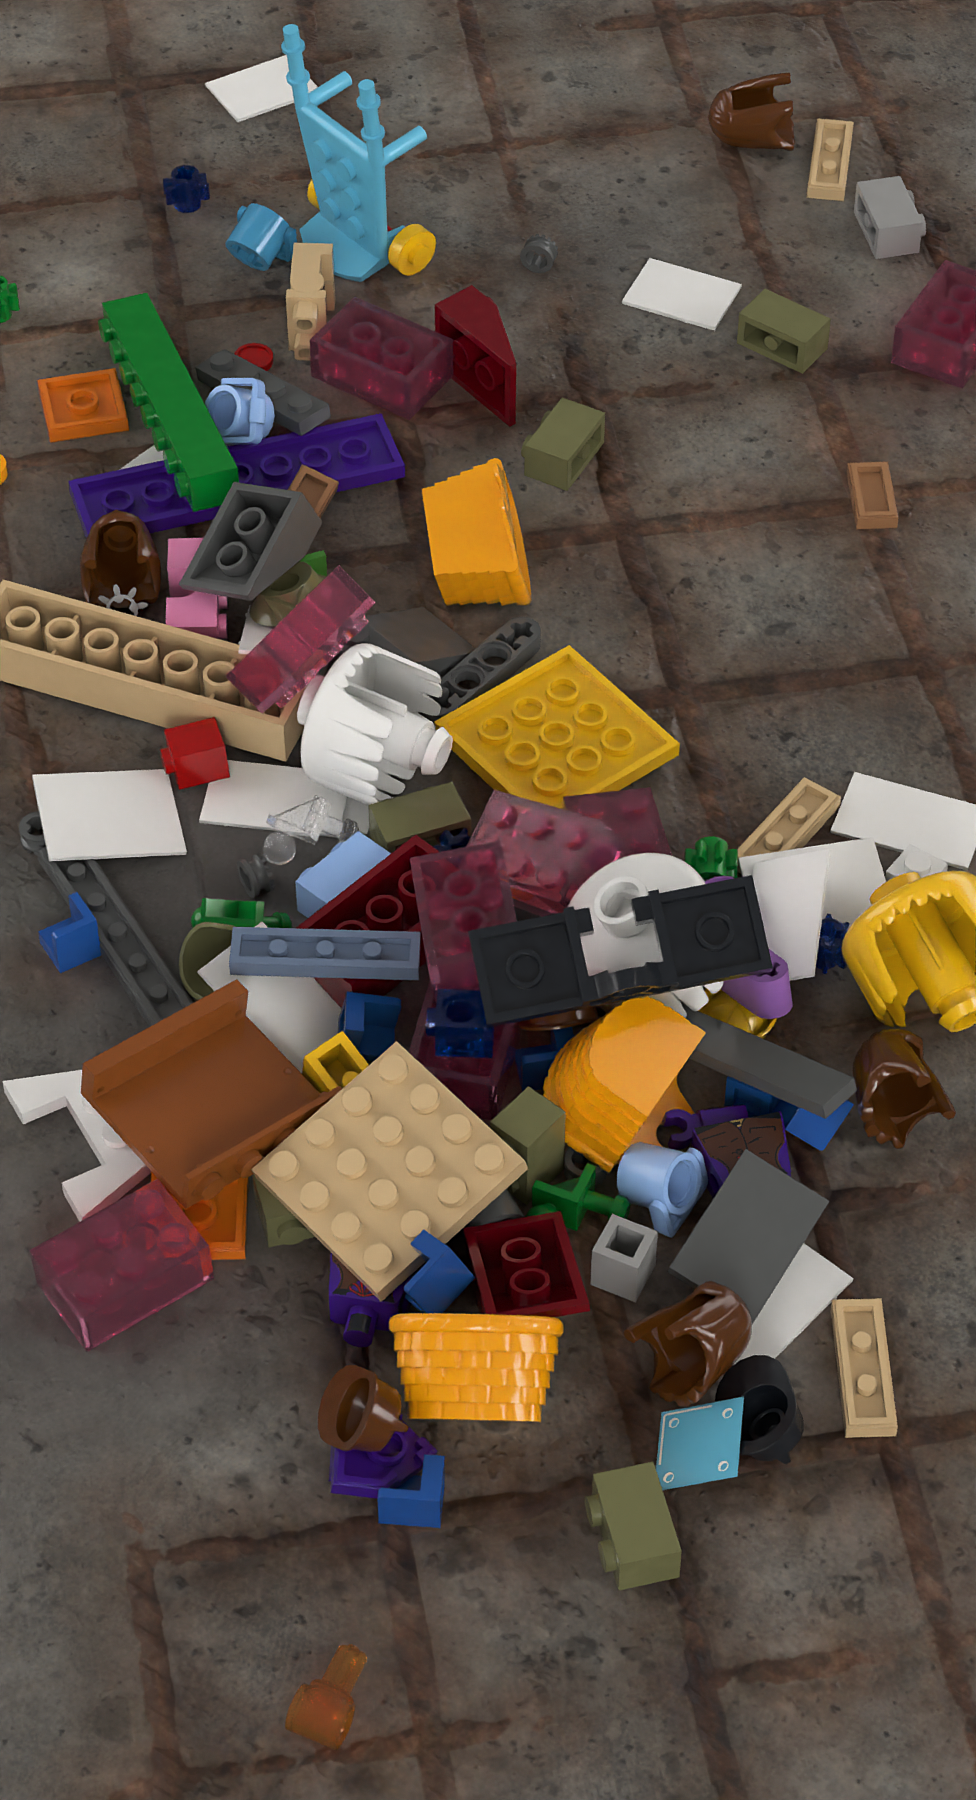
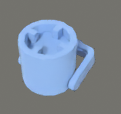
(241, 413)
(663, 1181)

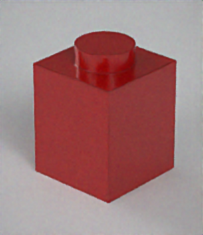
(195, 753)

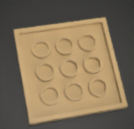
(385, 1165)

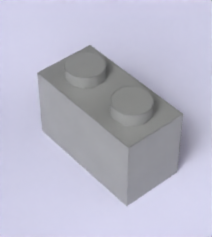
(888, 217)

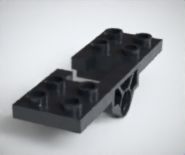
(541, 969)

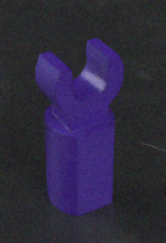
(701, 1118)

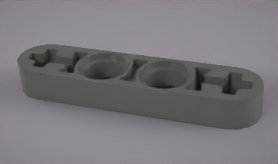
(489, 676)

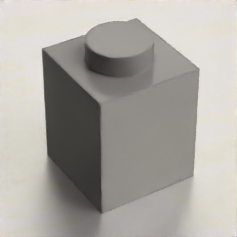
(623, 1258)

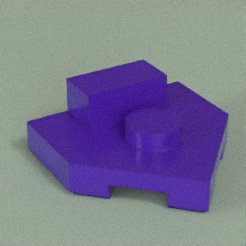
(366, 1472)

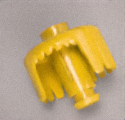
(916, 939)

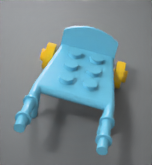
(350, 177)

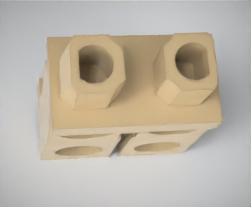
(310, 294)

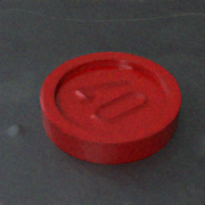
(256, 354)

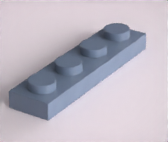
(325, 953)

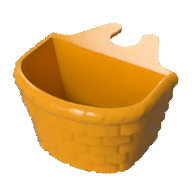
(477, 538)
(621, 1078)
(475, 1364)

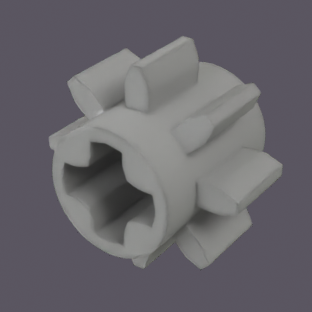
(120, 597)

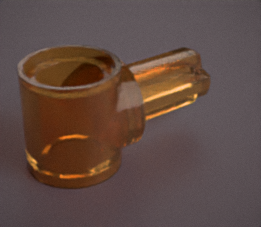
(324, 1707)

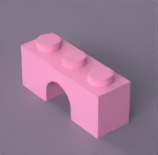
(187, 608)

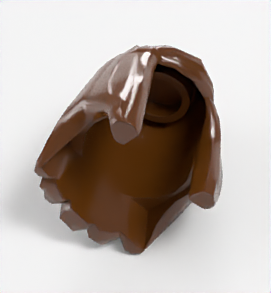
(752, 116)
(121, 554)
(896, 1086)
(694, 1341)

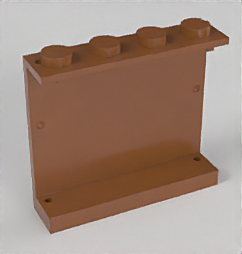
(201, 1095)

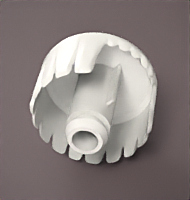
(368, 724)
(616, 938)

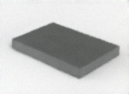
(749, 1232)

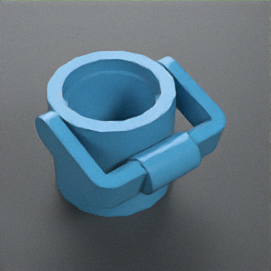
(261, 237)

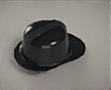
(770, 1408)

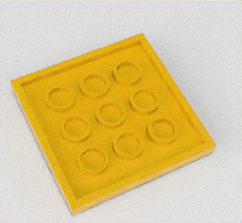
(557, 733)

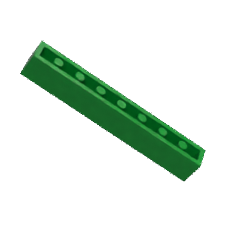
(168, 401)

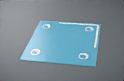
(699, 1443)

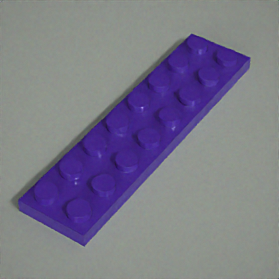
(348, 451)

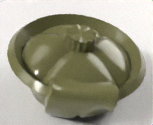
(284, 594)

